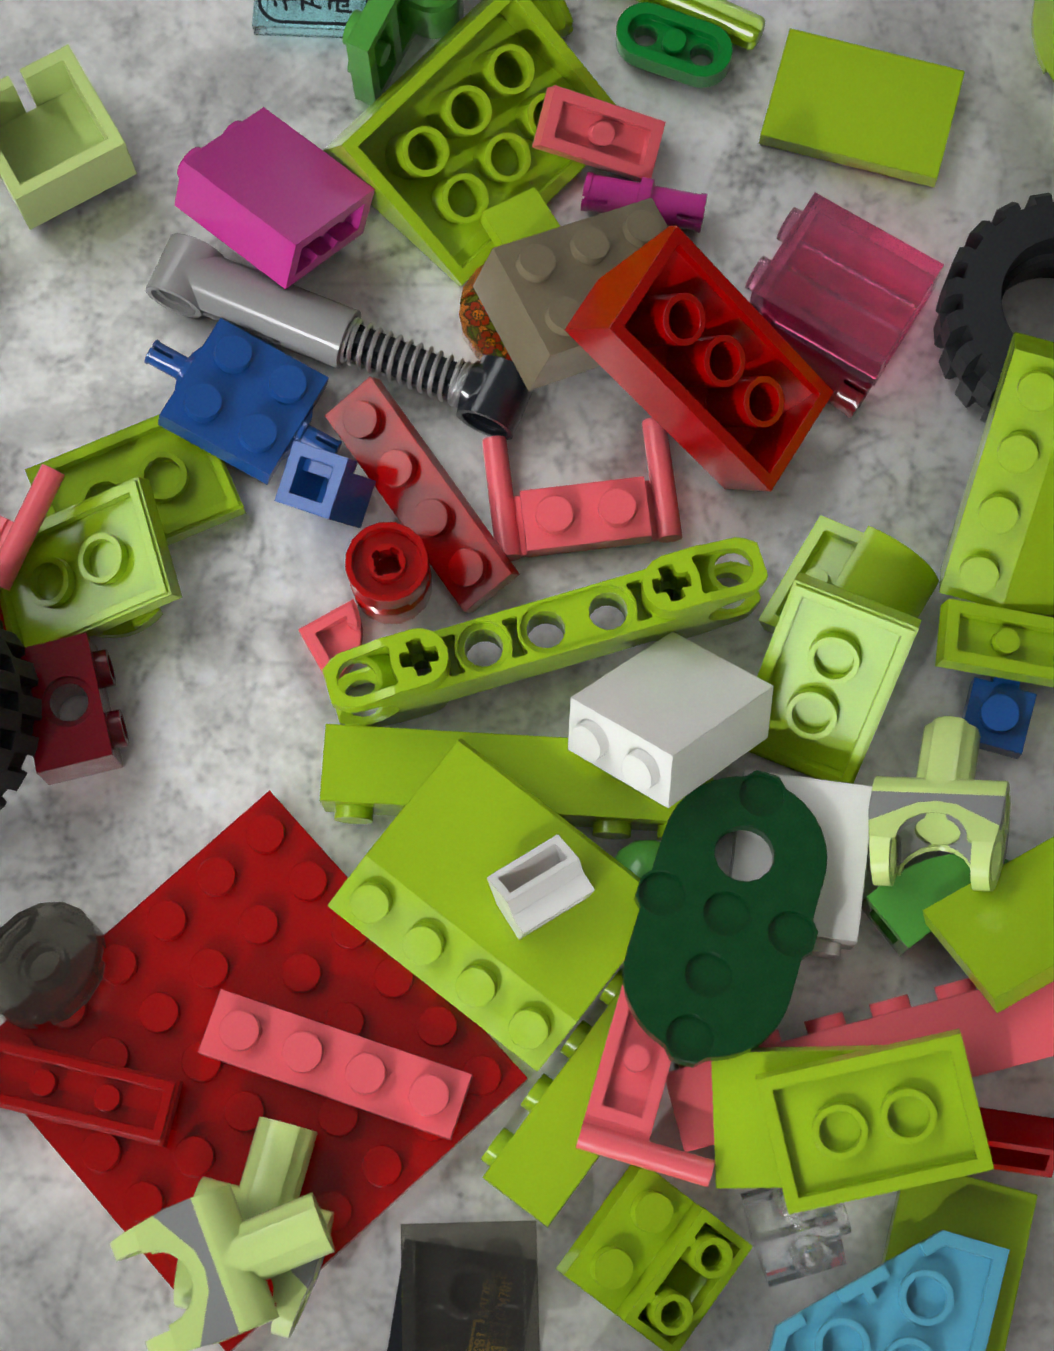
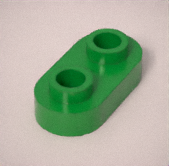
(677, 41)

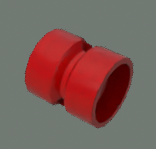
(389, 572)

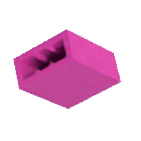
(273, 196)

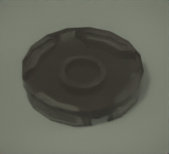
(48, 964)

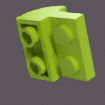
(860, 563)
(654, 1258)

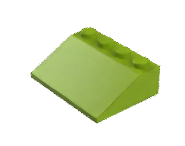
(463, 131)
(1006, 517)
(433, 911)

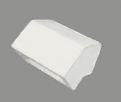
(539, 886)

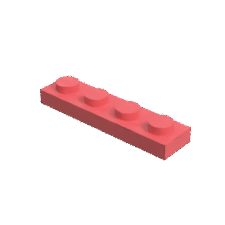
(335, 1064)

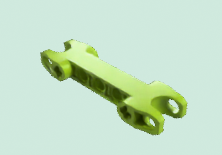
(670, 595)

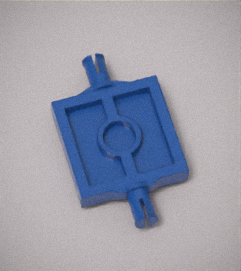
(241, 400)

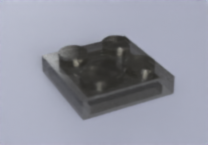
(470, 1286)

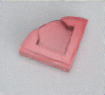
(334, 634)

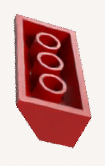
(701, 361)

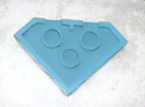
(920, 1300)

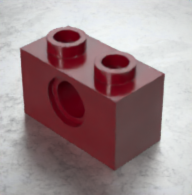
(90, 742)

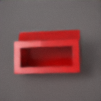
(1020, 1141)

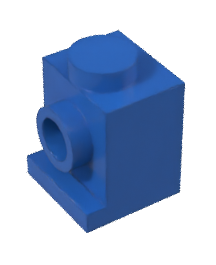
(324, 485)

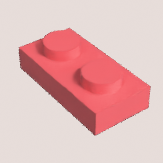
(598, 133)

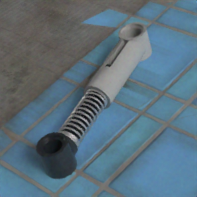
(200, 281)

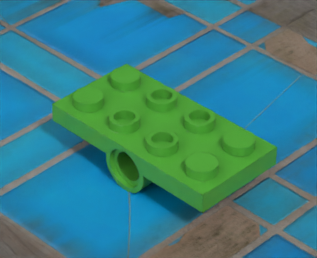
(382, 34)

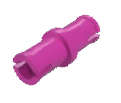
(676, 206)

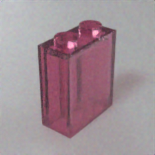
(843, 286)

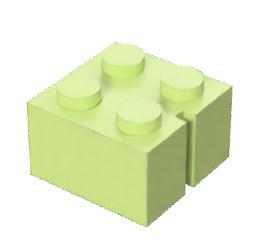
(61, 147)

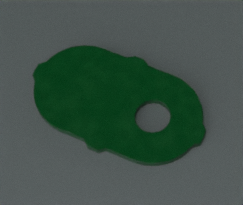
(720, 953)

